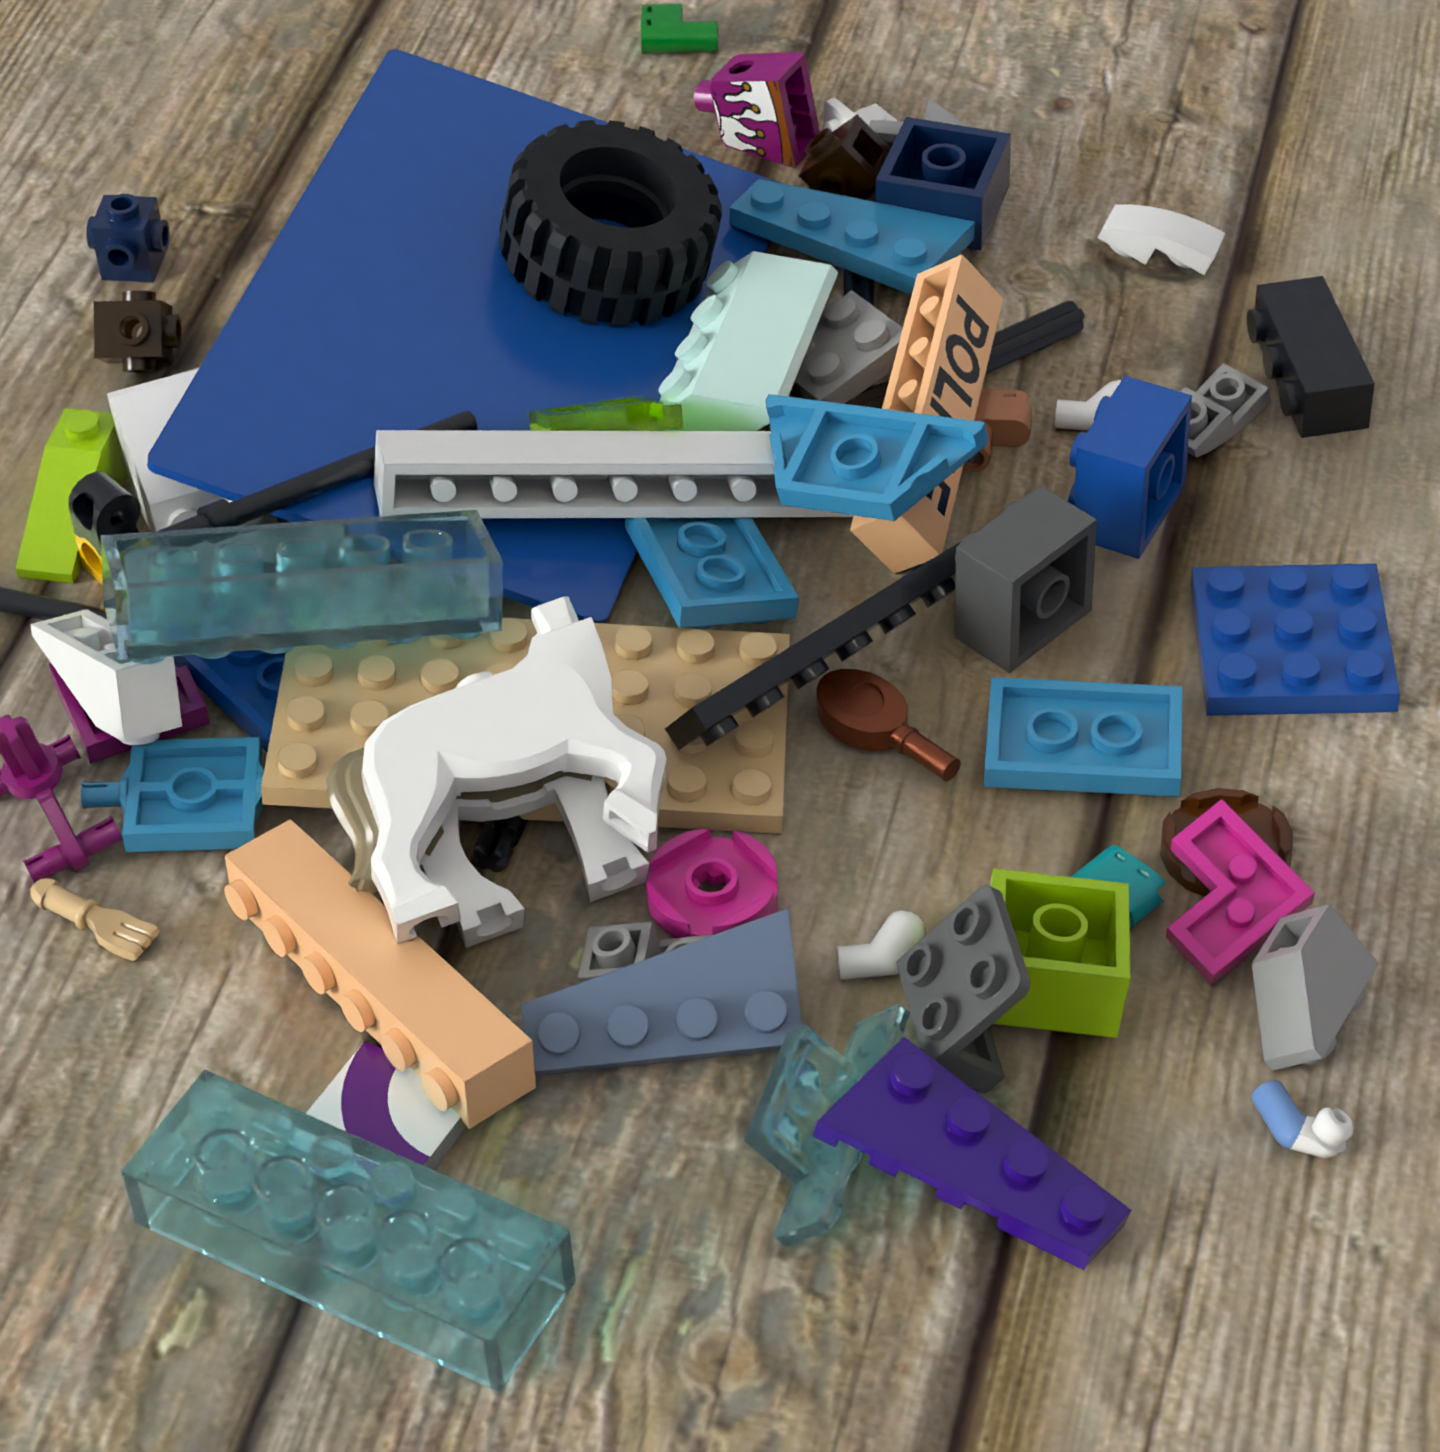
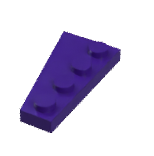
(946, 1134)

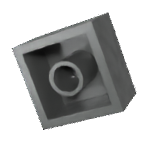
(1024, 578)

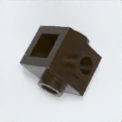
(845, 160)
(117, 329)

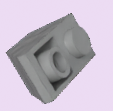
(1307, 985)

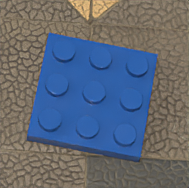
(1293, 640)

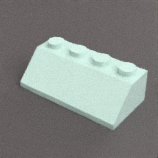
(747, 340)

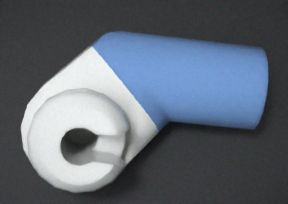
(1316, 1136)

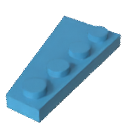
(852, 233)

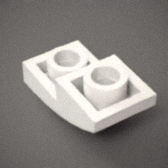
(1139, 229)

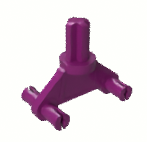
(31, 773)

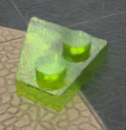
(617, 414)

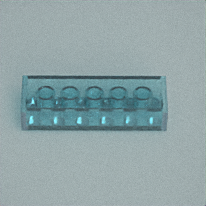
(300, 585)
(351, 1228)

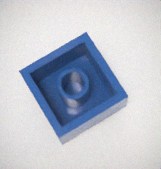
(1132, 463)

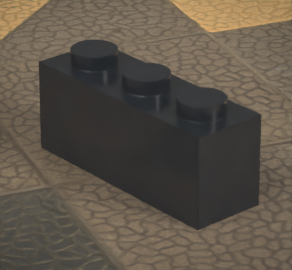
(1311, 357)

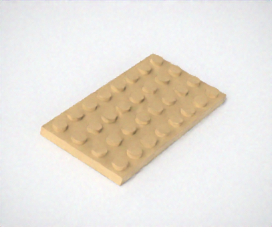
(340, 696)

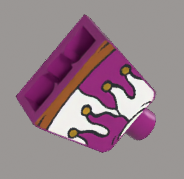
(763, 105)

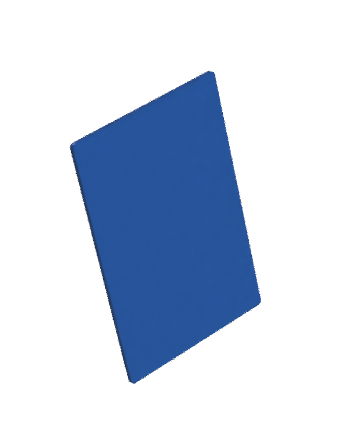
(402, 311)

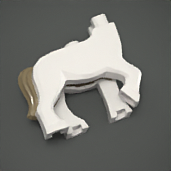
(492, 755)

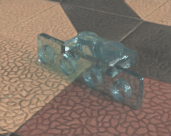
(799, 1091)

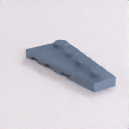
(686, 1004)

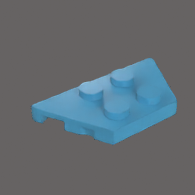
(863, 456)

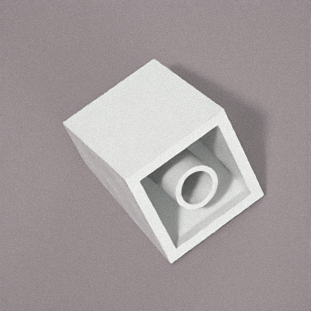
(139, 419)

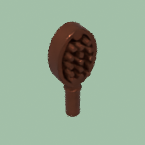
(874, 717)

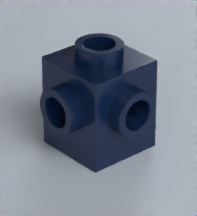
(128, 238)

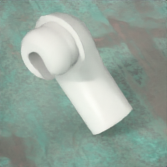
(1080, 414)
(879, 957)

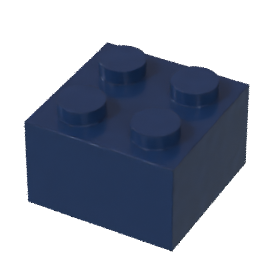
(948, 172)

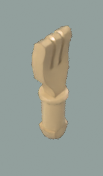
(112, 927)

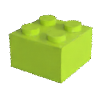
(1073, 949)

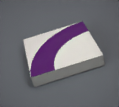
(388, 1108)

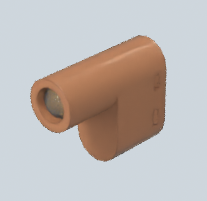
(1006, 421)

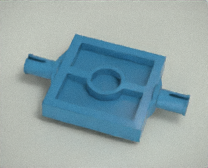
(186, 794)

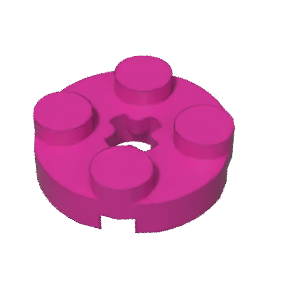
(696, 857)

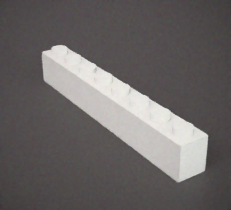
(580, 474)

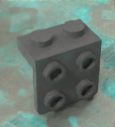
(962, 983)

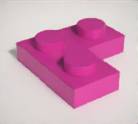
(1247, 893)

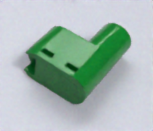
(667, 33)

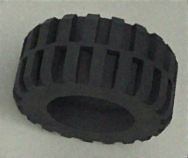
(600, 267)

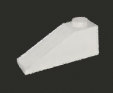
(118, 696)

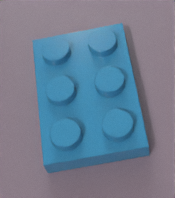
(713, 570)
(1084, 737)

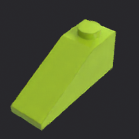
(77, 446)

